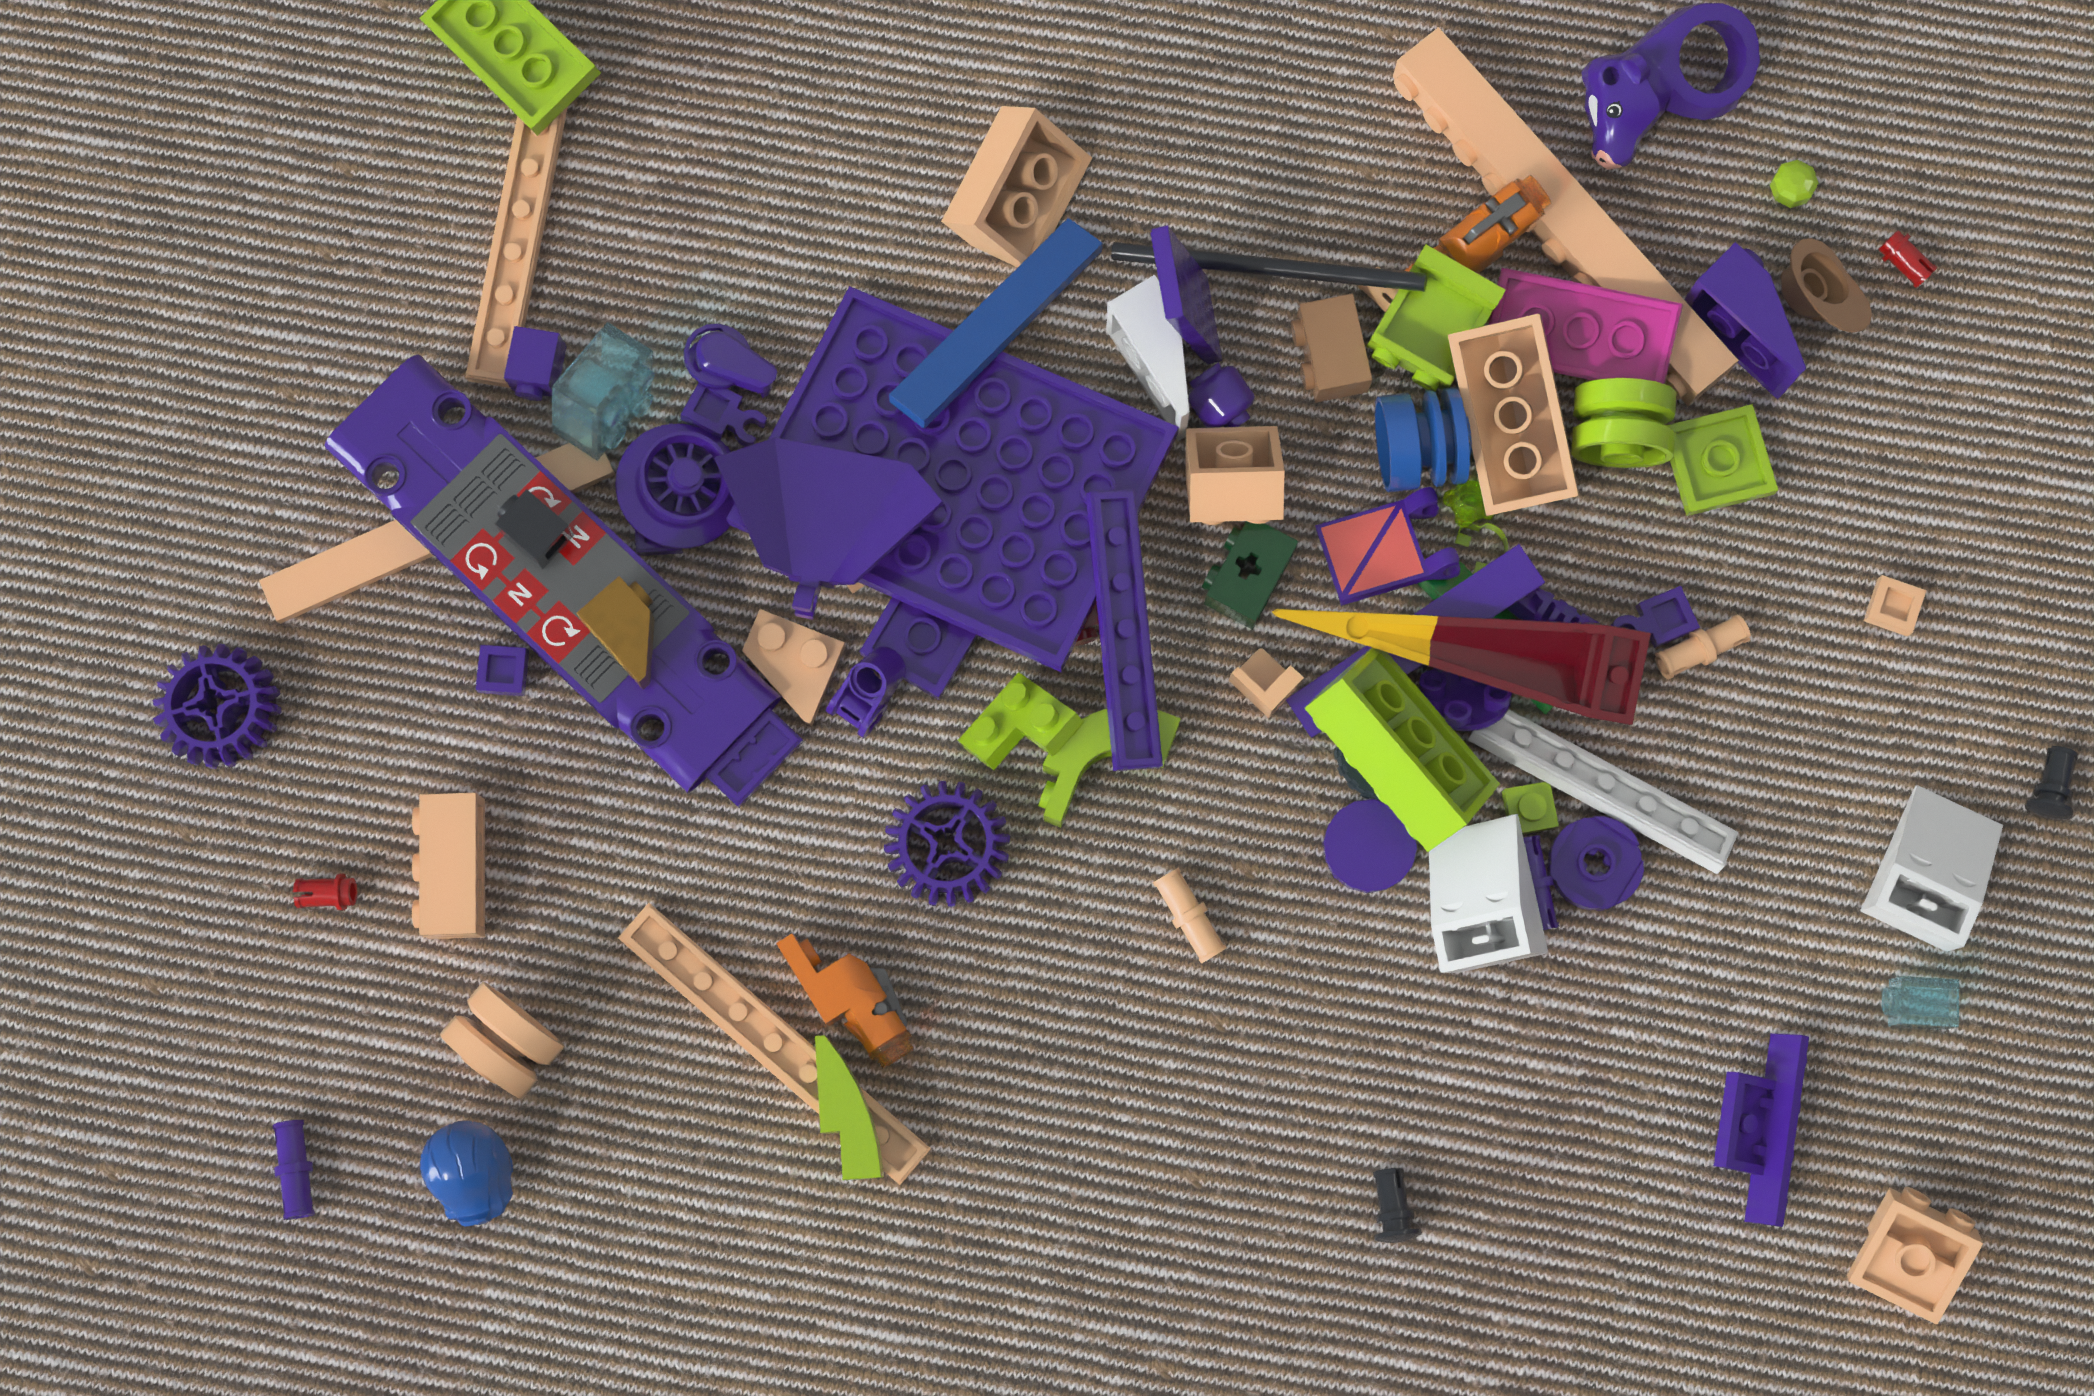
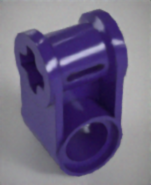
(863, 695)

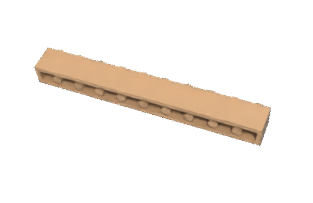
(1574, 226)

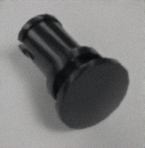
(2054, 789)
(1393, 1207)

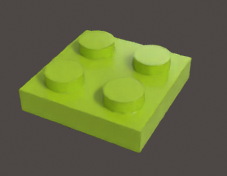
(1721, 460)

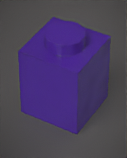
(534, 362)

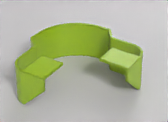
(1464, 540)

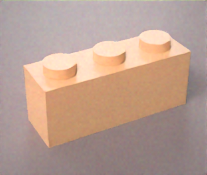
(450, 866)

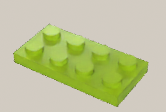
(514, 55)

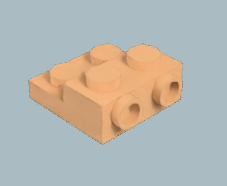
(1916, 1253)

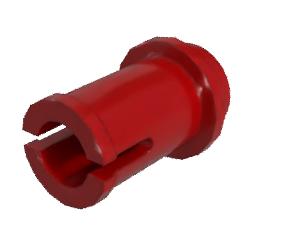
(1907, 258)
(326, 892)

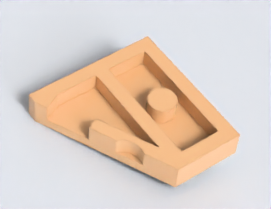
(794, 661)

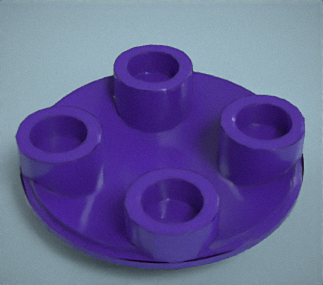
(1464, 702)

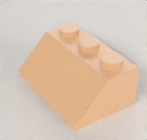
(1016, 185)

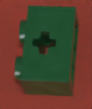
(1247, 598)

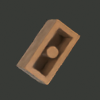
(1332, 348)

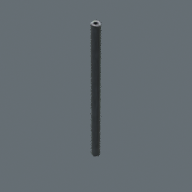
(1283, 268)

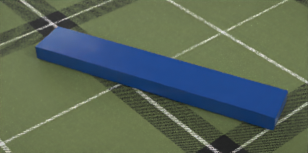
(995, 323)

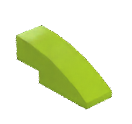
(846, 1112)

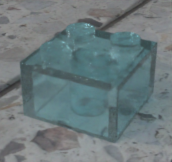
(603, 392)

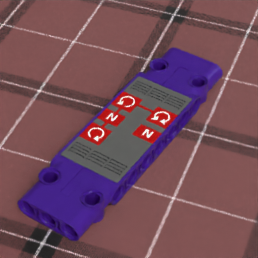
(450, 500)

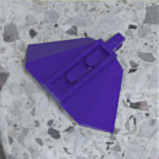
(823, 511)

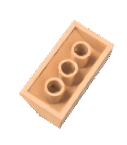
(1513, 414)

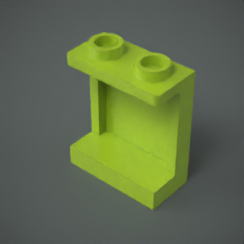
(1419, 322)

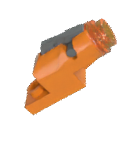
(1494, 224)
(853, 992)

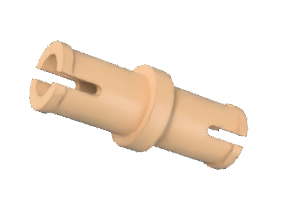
(1702, 646)
(1189, 915)

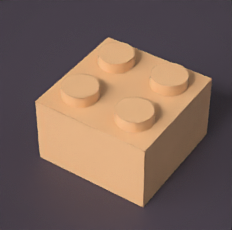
(1234, 474)

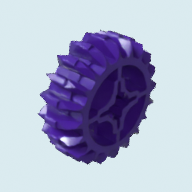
(205, 671)
(959, 823)

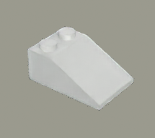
(1151, 349)

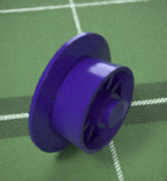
(674, 487)

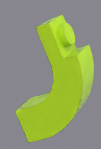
(1080, 752)

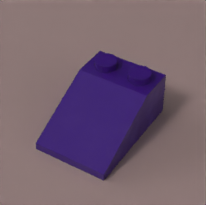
(1748, 317)

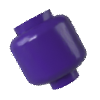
(1221, 397)

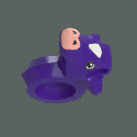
(1636, 87)

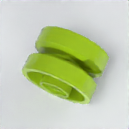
(1623, 423)

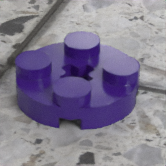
(1621, 857)

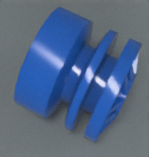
(1430, 438)

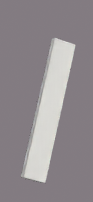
(1608, 789)

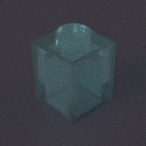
(1922, 1002)

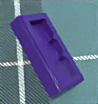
(754, 758)

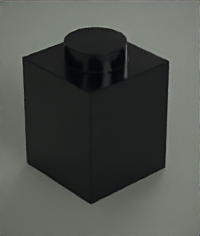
(533, 528)

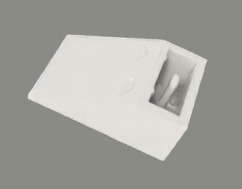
(1935, 871)
(1484, 898)

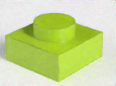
(1533, 805)

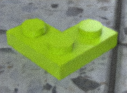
(1020, 712)

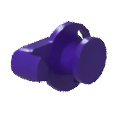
(726, 360)

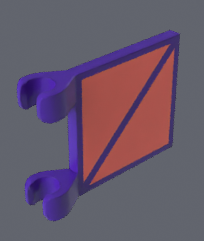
(1380, 551)

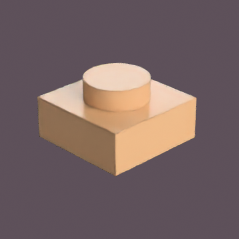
(1894, 605)

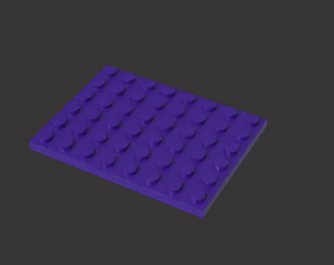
(1005, 459)

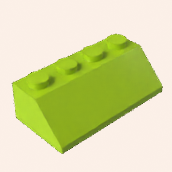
(1403, 748)

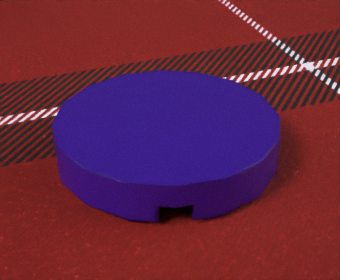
(1368, 847)

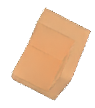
(1265, 682)

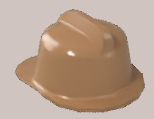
(1822, 288)

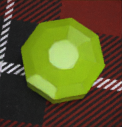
(1794, 183)

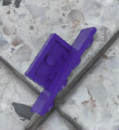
(1761, 1127)

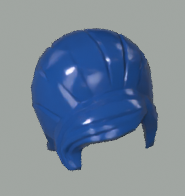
(468, 1171)

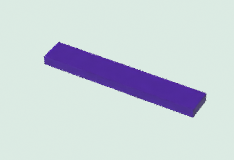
(1478, 596)
(1124, 630)

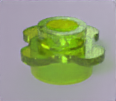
(1466, 494)

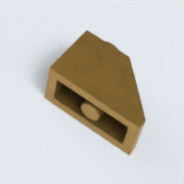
(623, 626)

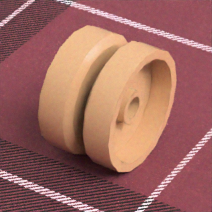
(505, 1036)

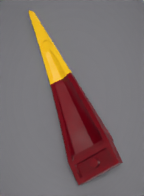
(1558, 663)

